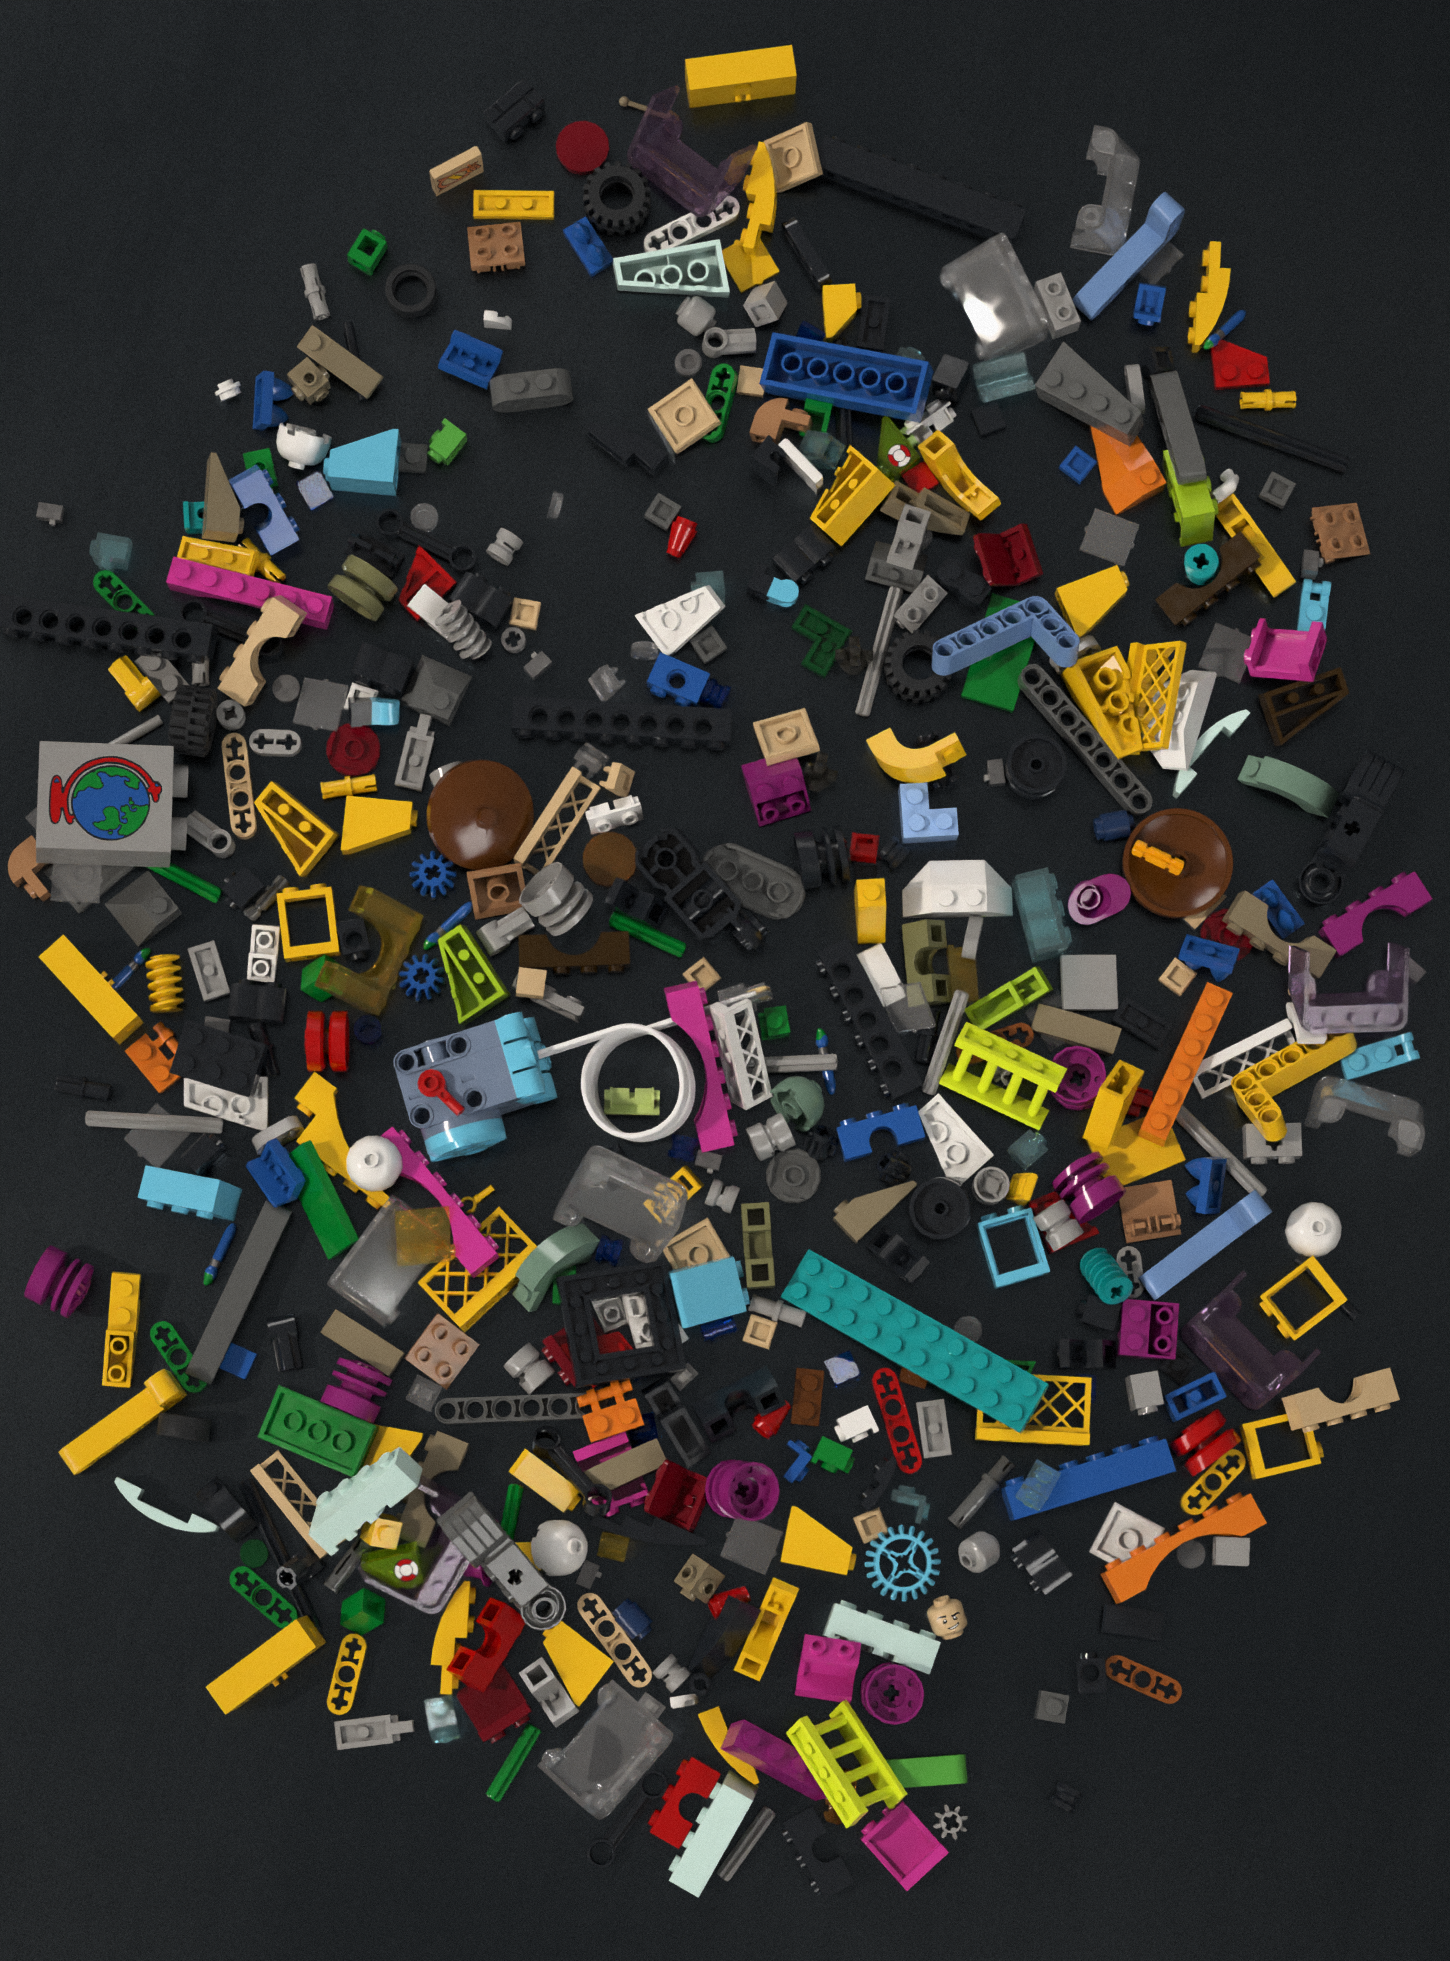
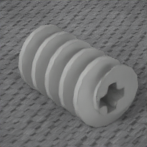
(464, 630)

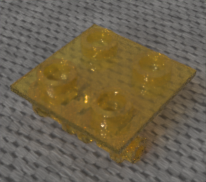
(423, 1236)

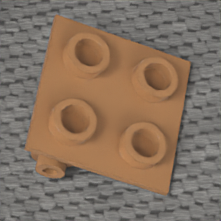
(496, 246)
(1339, 531)
(1149, 1212)
(441, 1351)

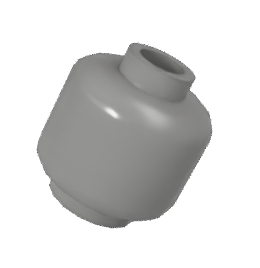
(696, 315)
(979, 1551)

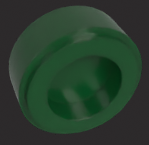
(254, 1553)

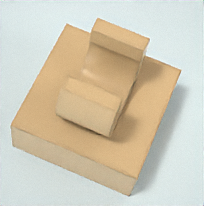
(619, 779)

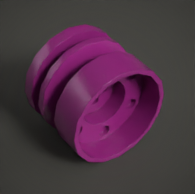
(1086, 1065)
(1085, 1182)
(55, 1279)
(356, 1390)
(742, 1490)
(902, 1705)

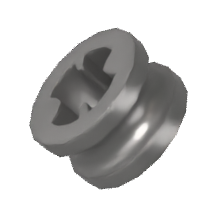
(506, 636)

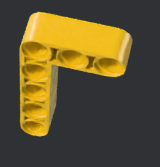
(1279, 1072)
(160, 1395)

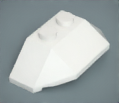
(1190, 710)
(957, 890)

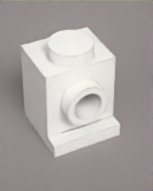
(856, 1425)

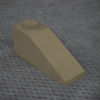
(340, 362)
(221, 507)
(867, 1210)

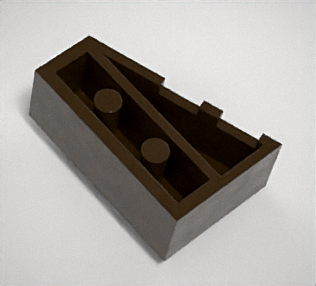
(1299, 703)

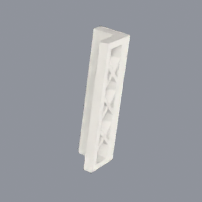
(1238, 1049)
(732, 1056)

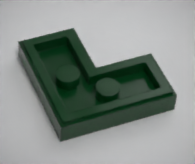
(826, 637)

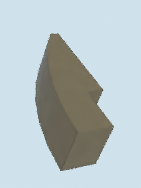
(944, 515)
(1076, 1029)
(362, 1343)
(627, 1466)

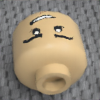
(947, 1617)

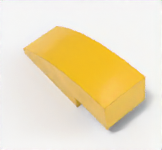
(716, 1730)

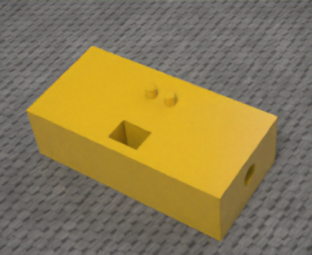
(740, 76)
(91, 989)
(266, 1664)

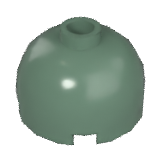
(799, 1101)

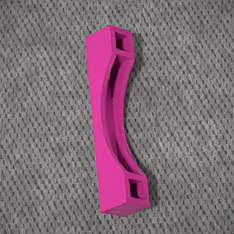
(222, 584)
(712, 1121)
(471, 1247)

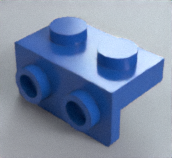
(471, 359)
(276, 1174)

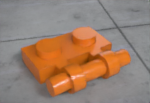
(151, 1060)
(613, 1419)

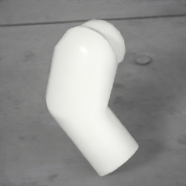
(1227, 488)

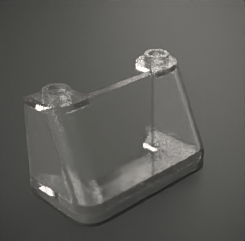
(1106, 226)
(997, 298)
(1335, 1095)
(625, 1200)
(370, 1270)
(608, 1752)

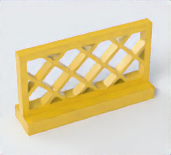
(1143, 670)
(492, 1290)
(1044, 1434)

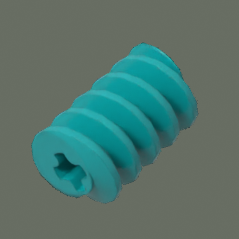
(1194, 557)
(1105, 1276)

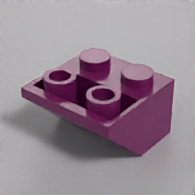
(776, 790)
(1147, 1329)

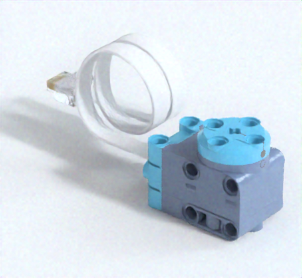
(505, 1069)

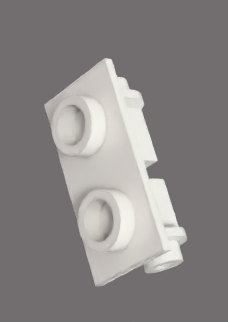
(936, 415)
(626, 812)

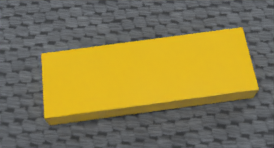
(513, 204)
(219, 555)

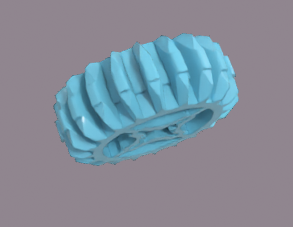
(915, 1543)

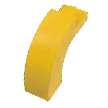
(955, 476)
(915, 764)
(766, 1629)

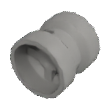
(504, 546)
(722, 1195)
(671, 1673)

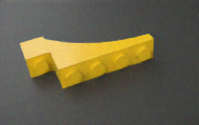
(326, 1133)

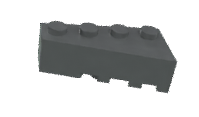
(1084, 394)

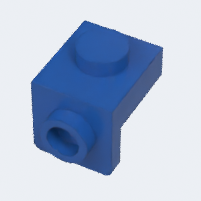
(1149, 303)
(798, 1468)

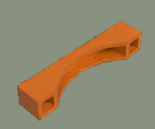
(1185, 1064)
(1132, 1575)

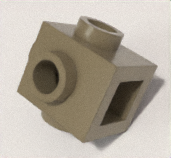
(309, 381)
(698, 1579)

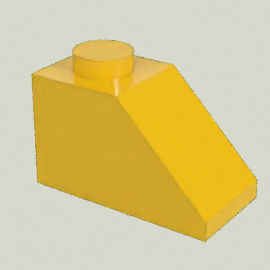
(839, 308)

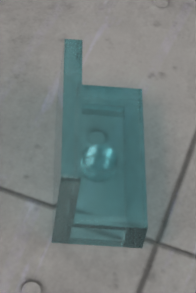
(1002, 377)

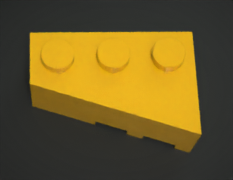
(851, 498)

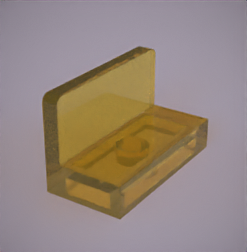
(962, 973)

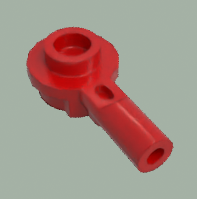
(433, 1084)

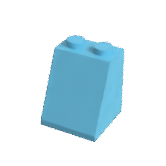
(366, 465)
(708, 1291)

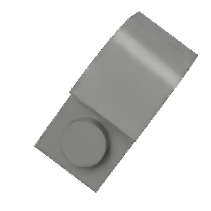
(908, 537)
(549, 1692)

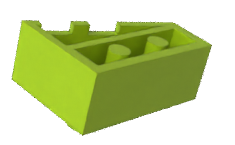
(1193, 506)
(470, 974)

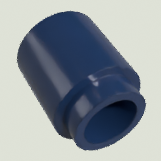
(1113, 825)
(632, 1619)

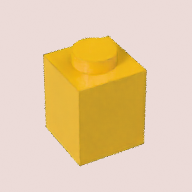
(382, 1532)

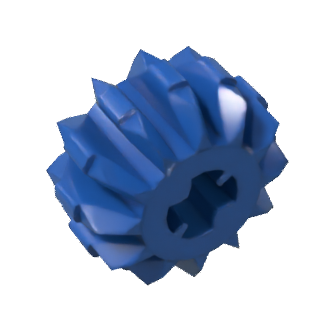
(436, 883)
(412, 974)

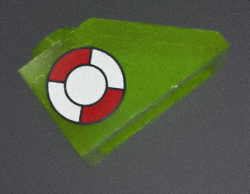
(894, 451)
(396, 1567)

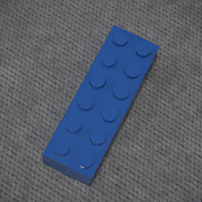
(846, 377)
(1097, 1475)

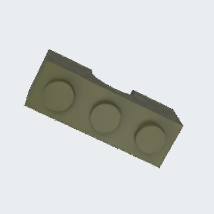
(921, 942)
(757, 1246)

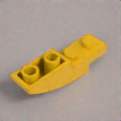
(762, 190)
(1208, 305)
(1272, 571)
(122, 1329)
(453, 1624)

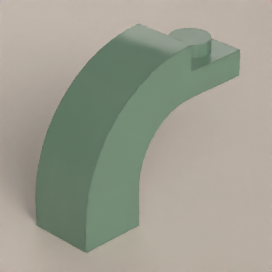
(1291, 782)
(550, 1259)

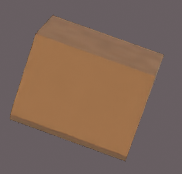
(496, 890)

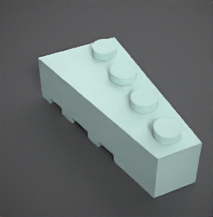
(677, 270)
(363, 1498)
(882, 1638)
(713, 1834)

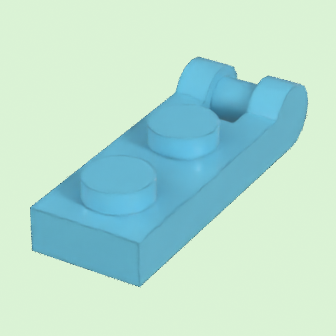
(1310, 609)
(1378, 1056)

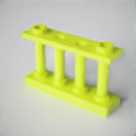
(1011, 1058)
(828, 1773)

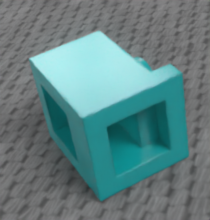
(192, 522)

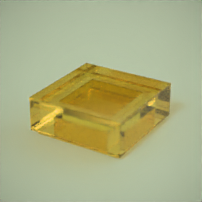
(613, 1546)

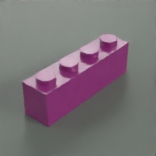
(771, 1757)

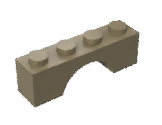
(1249, 917)
(443, 1455)

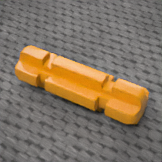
(1157, 857)

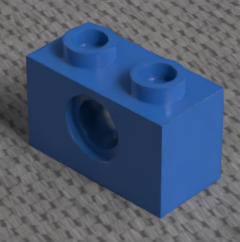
(668, 668)
(1193, 1397)

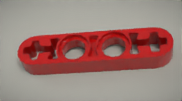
(894, 1421)

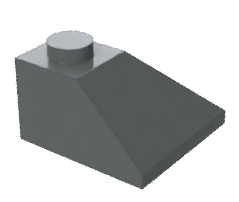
(435, 690)
(143, 908)

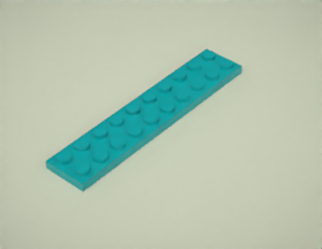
(915, 1341)

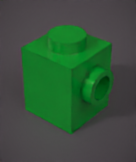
(263, 460)

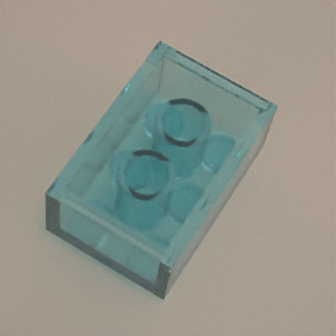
(1041, 914)

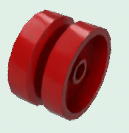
(327, 1041)
(1203, 1440)

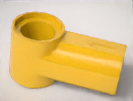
(136, 686)

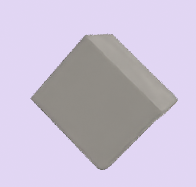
(765, 304)
(1230, 1551)

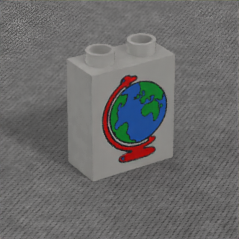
(109, 804)

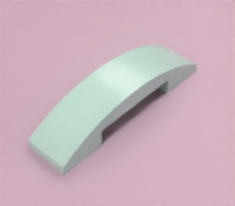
(1228, 727)
(134, 1494)

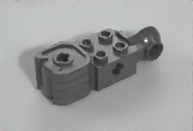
(489, 1545)

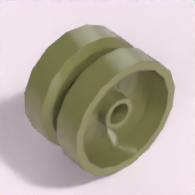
(362, 587)

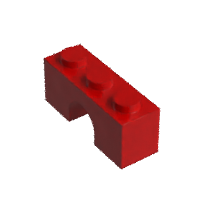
(501, 1629)
(694, 1778)

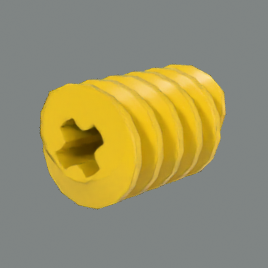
(164, 983)

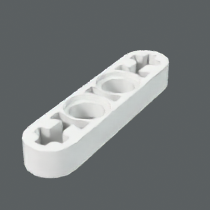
(694, 231)

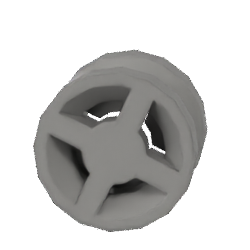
(231, 720)

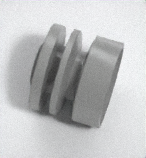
(556, 898)

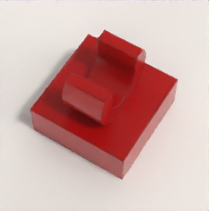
(1141, 1097)

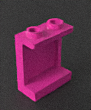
(1285, 652)
(601, 1451)
(827, 1668)
(903, 1844)

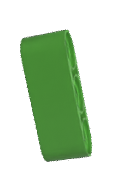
(930, 1770)

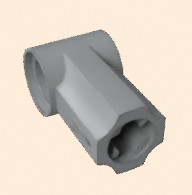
(733, 342)
(208, 833)
(499, 934)

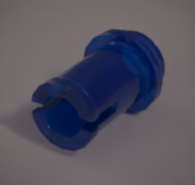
(718, 1328)

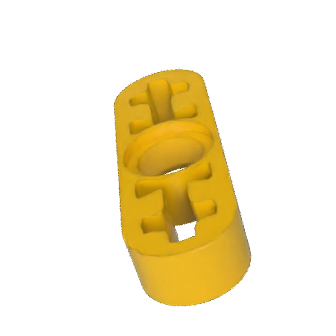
(1193, 1492)
(334, 1693)

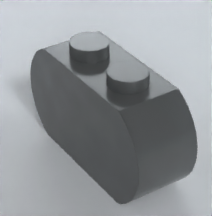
(531, 390)

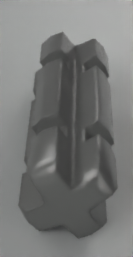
(266, 898)

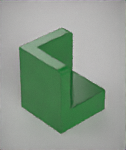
(820, 415)
(309, 976)
(362, 1611)

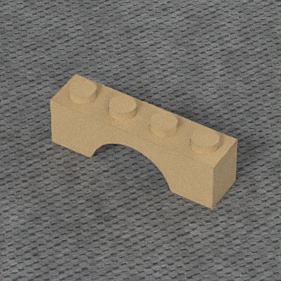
(243, 679)
(1313, 1407)

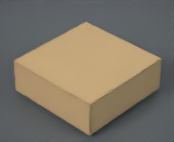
(749, 381)
(525, 613)
(703, 974)
(1177, 976)
(531, 983)
(759, 1331)
(870, 1525)

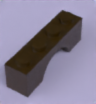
(1237, 557)
(609, 953)

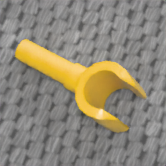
(477, 1198)

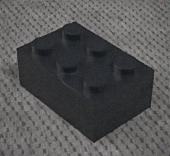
(219, 1059)

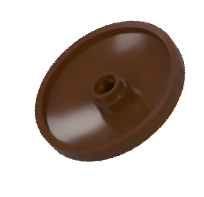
(479, 814)
(1191, 839)

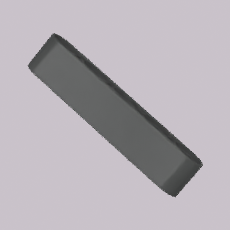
(1177, 427)

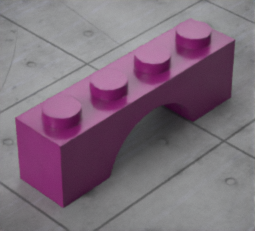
(1403, 896)

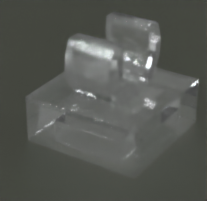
(605, 682)
(591, 758)
(423, 1393)

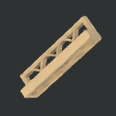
(551, 813)
(284, 1503)

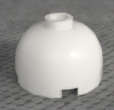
(301, 445)
(374, 1163)
(1313, 1229)
(559, 1547)

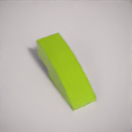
(1009, 998)

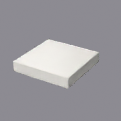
(802, 466)
(1122, 1533)

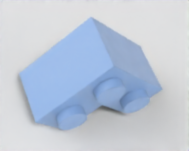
(924, 824)

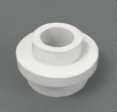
(228, 389)

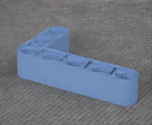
(1160, 225)
(1009, 626)
(1205, 1244)

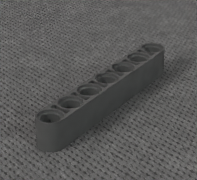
(1083, 727)
(238, 1292)
(517, 1403)

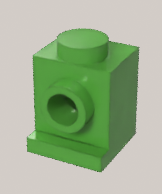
(446, 443)

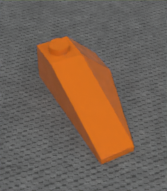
(1126, 472)

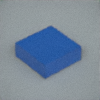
(1077, 464)
(238, 1361)

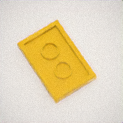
(1136, 1157)

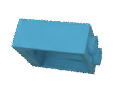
(1014, 1214)

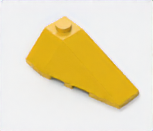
(1104, 695)

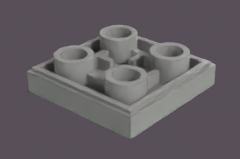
(1088, 982)

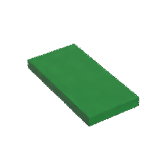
(995, 677)
(322, 1203)
(318, 1431)

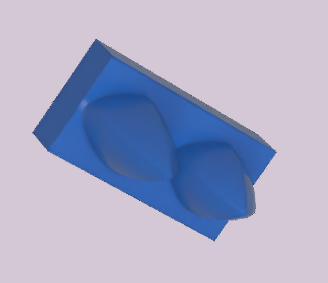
(588, 246)
(266, 391)
(1280, 912)
(1210, 954)
(1208, 1193)

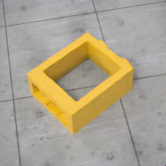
(309, 951)
(1333, 1290)
(1254, 1453)

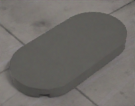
(758, 881)

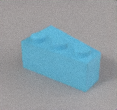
(189, 1193)

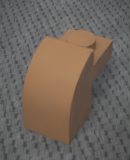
(776, 415)
(23, 867)

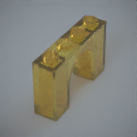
(397, 928)

